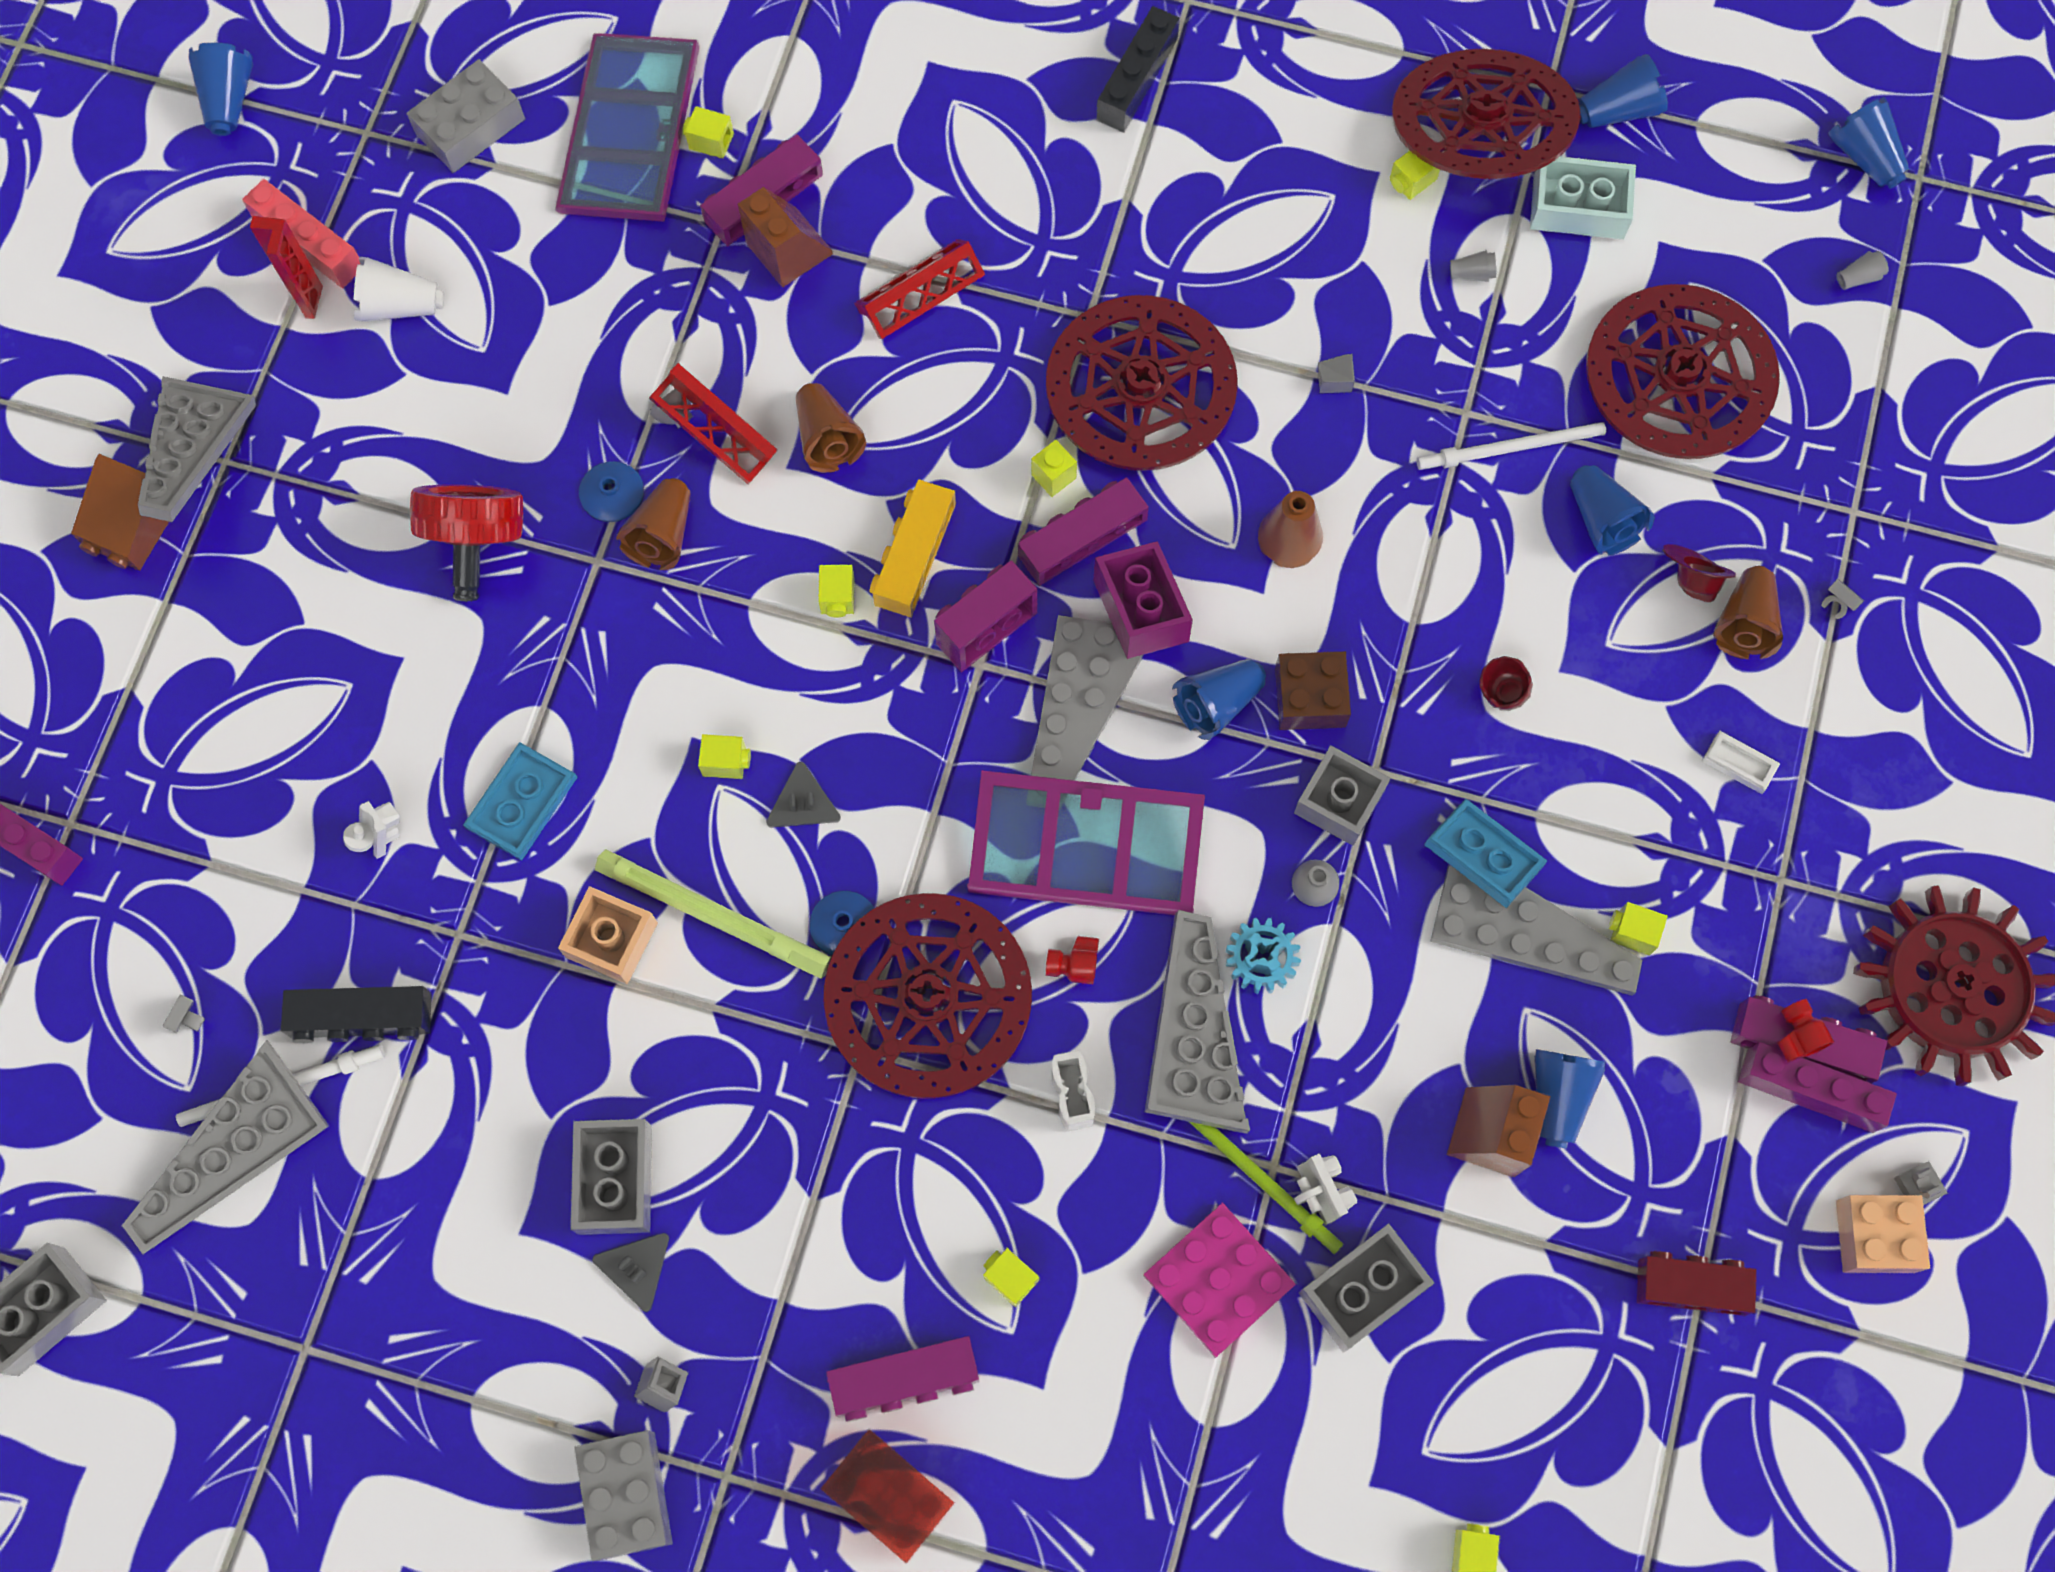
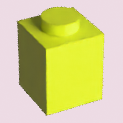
(708, 132)
(1412, 175)
(1053, 468)
(836, 590)
(723, 756)
(1637, 928)
(1009, 1276)
(1475, 1550)

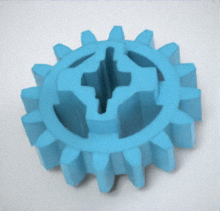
(1255, 943)

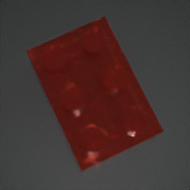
(888, 1496)

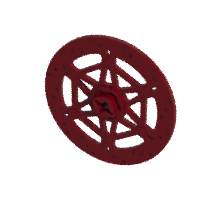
(1486, 113)
(1677, 378)
(1143, 381)
(992, 998)

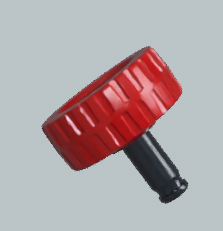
(466, 519)

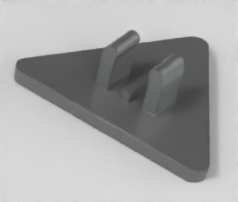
(802, 802)
(636, 1268)

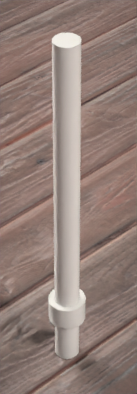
(1451, 456)
(346, 1063)

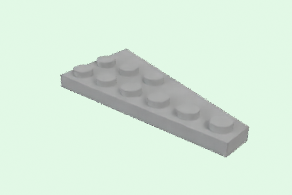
(186, 441)
(1081, 693)
(1531, 936)
(1194, 1042)
(242, 1136)

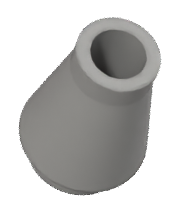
(1474, 267)
(1864, 270)

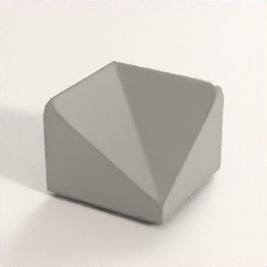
(1336, 374)
(661, 1384)

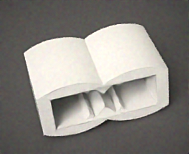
(1075, 1098)

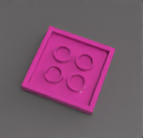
(1219, 1280)

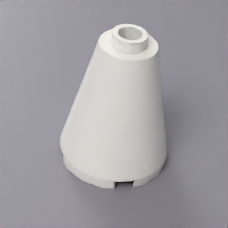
(393, 293)

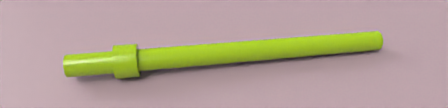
(1310, 1223)

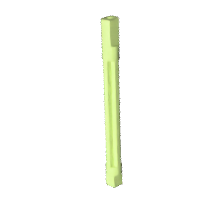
(713, 914)

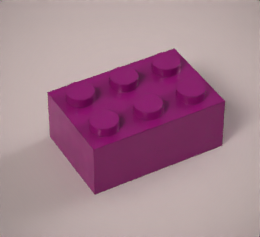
(1142, 599)
(985, 615)

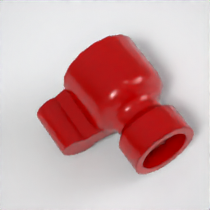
(1078, 964)
(1808, 1034)

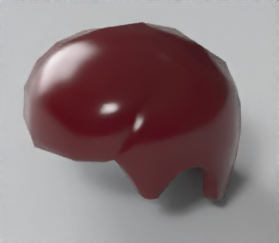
(1506, 683)

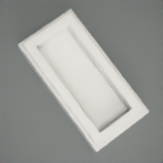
(1740, 762)

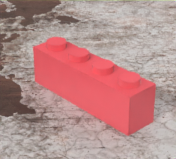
(319, 243)

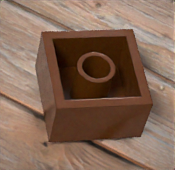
(1312, 690)

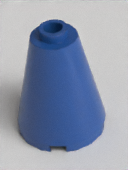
(220, 84)
(1625, 95)
(1873, 143)
(1609, 510)
(1217, 695)
(1572, 1087)

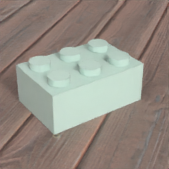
(1584, 197)

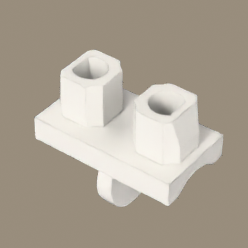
(374, 828)
(1320, 1189)

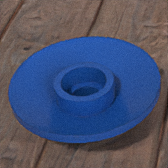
(614, 503)
(826, 913)

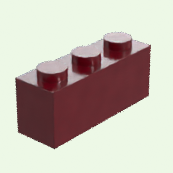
(1696, 1284)

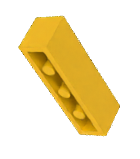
(913, 548)

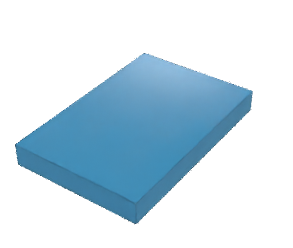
(520, 801)
(1485, 853)

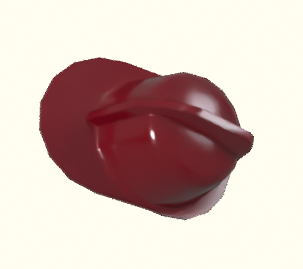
(1697, 574)

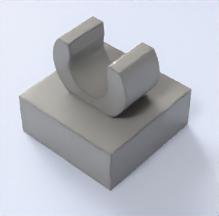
(1844, 596)
(181, 1014)
(1921, 1181)

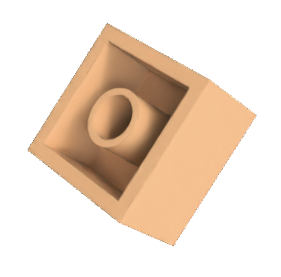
(608, 935)
(1882, 1234)

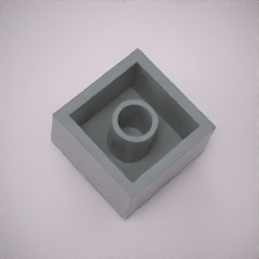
(1342, 795)

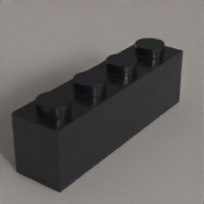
(1138, 69)
(356, 1012)

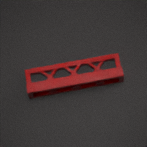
(289, 262)
(915, 277)
(720, 414)

